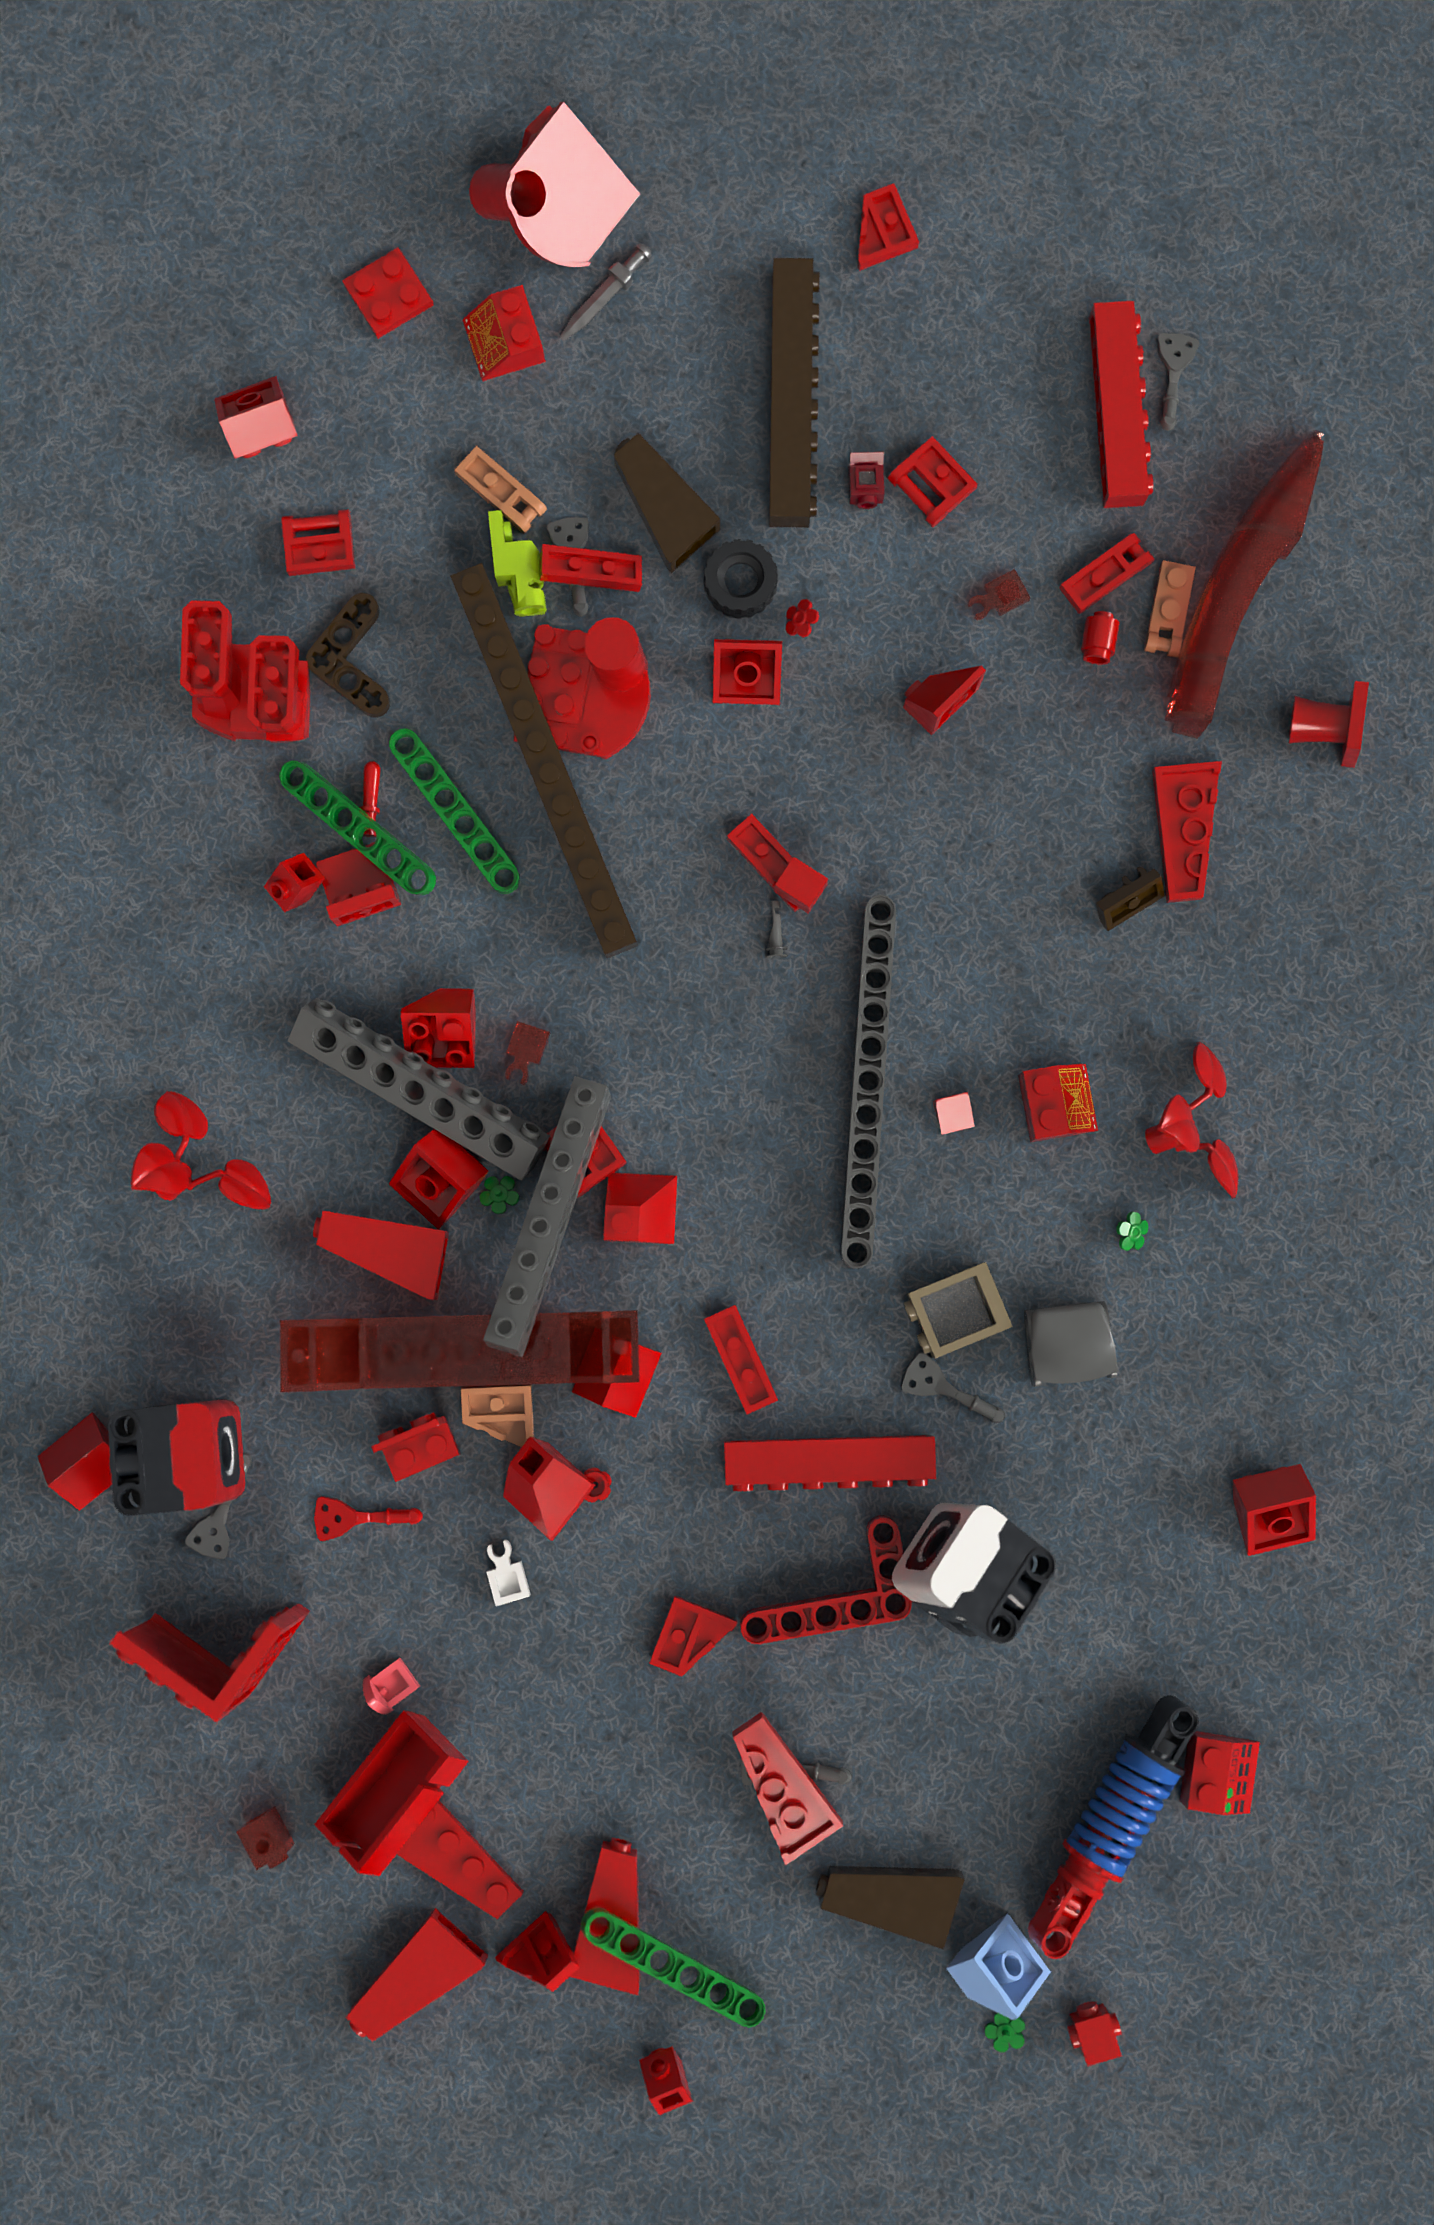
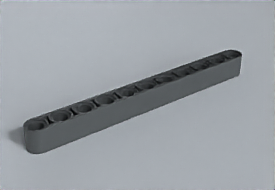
(874, 1065)

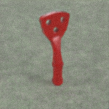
(352, 1517)

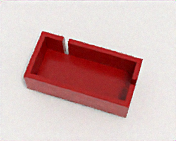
(391, 1793)

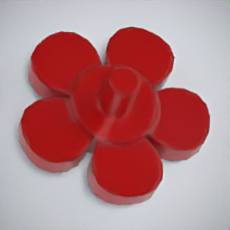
(801, 618)

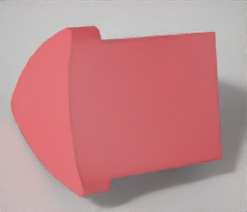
(389, 1687)

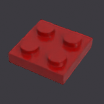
(388, 293)

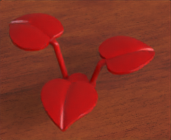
(1179, 1129)
(164, 1173)

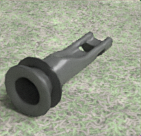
(775, 939)

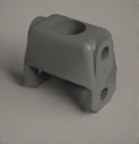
(1069, 1343)

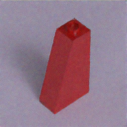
(392, 1250)
(617, 1892)
(420, 1973)

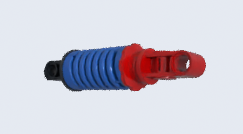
(1109, 1840)

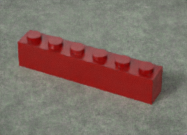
(1119, 404)
(830, 1460)

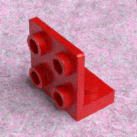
(356, 887)
(418, 1448)

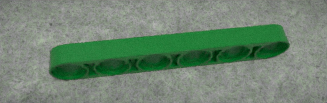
(453, 812)
(359, 824)
(675, 1964)

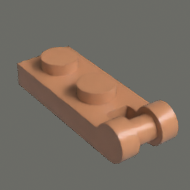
(499, 489)
(1170, 607)

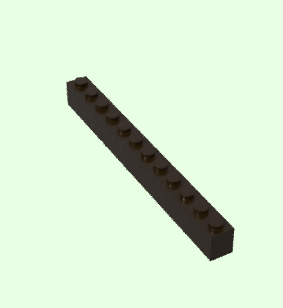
(544, 761)

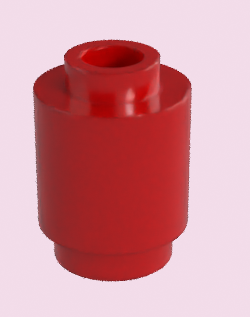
(1100, 638)

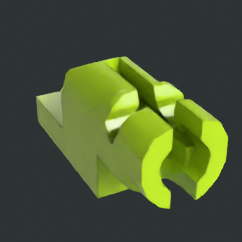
(516, 567)

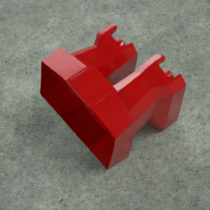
(242, 688)

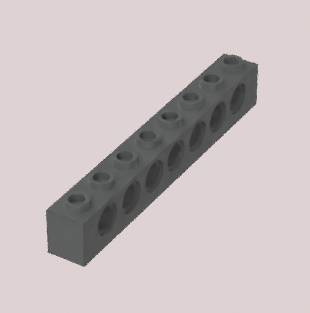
(400, 1088)
(547, 1217)

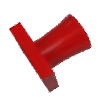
(1332, 722)

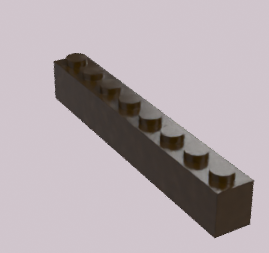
(792, 393)

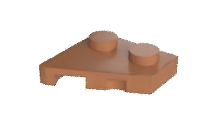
(500, 1411)

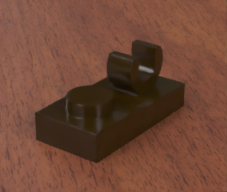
(1130, 898)

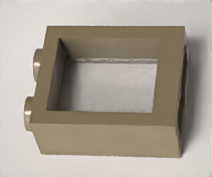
(955, 1313)

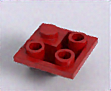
(442, 1028)
(545, 1486)

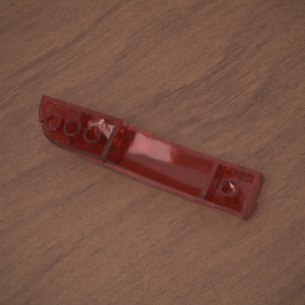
(1261, 536)

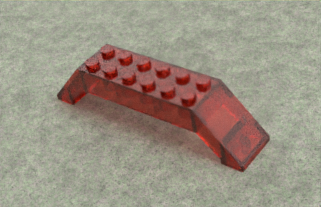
(453, 1352)

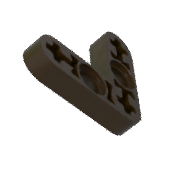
(339, 665)

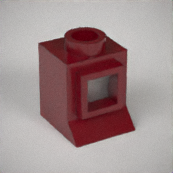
(866, 479)

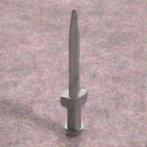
(619, 277)

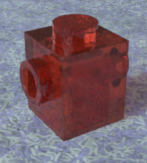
(266, 1839)

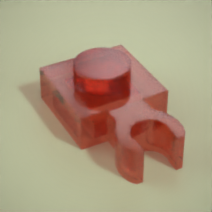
(1003, 594)
(527, 1047)

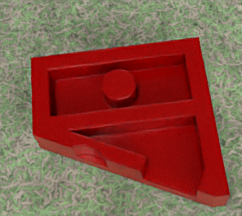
(884, 228)
(688, 1635)

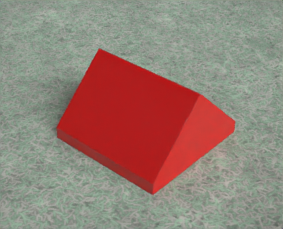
(747, 671)
(623, 1396)
(79, 1463)

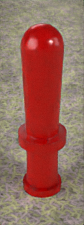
(371, 780)

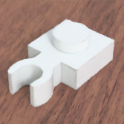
(507, 1579)

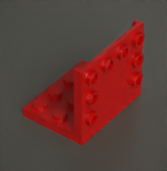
(197, 1674)

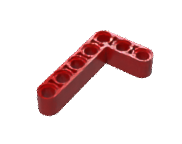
(840, 1602)

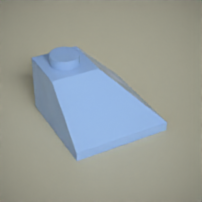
(999, 1969)

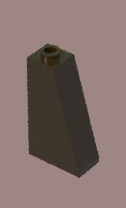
(667, 504)
(898, 1900)

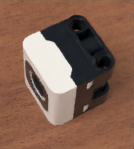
(974, 1571)

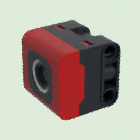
(176, 1457)

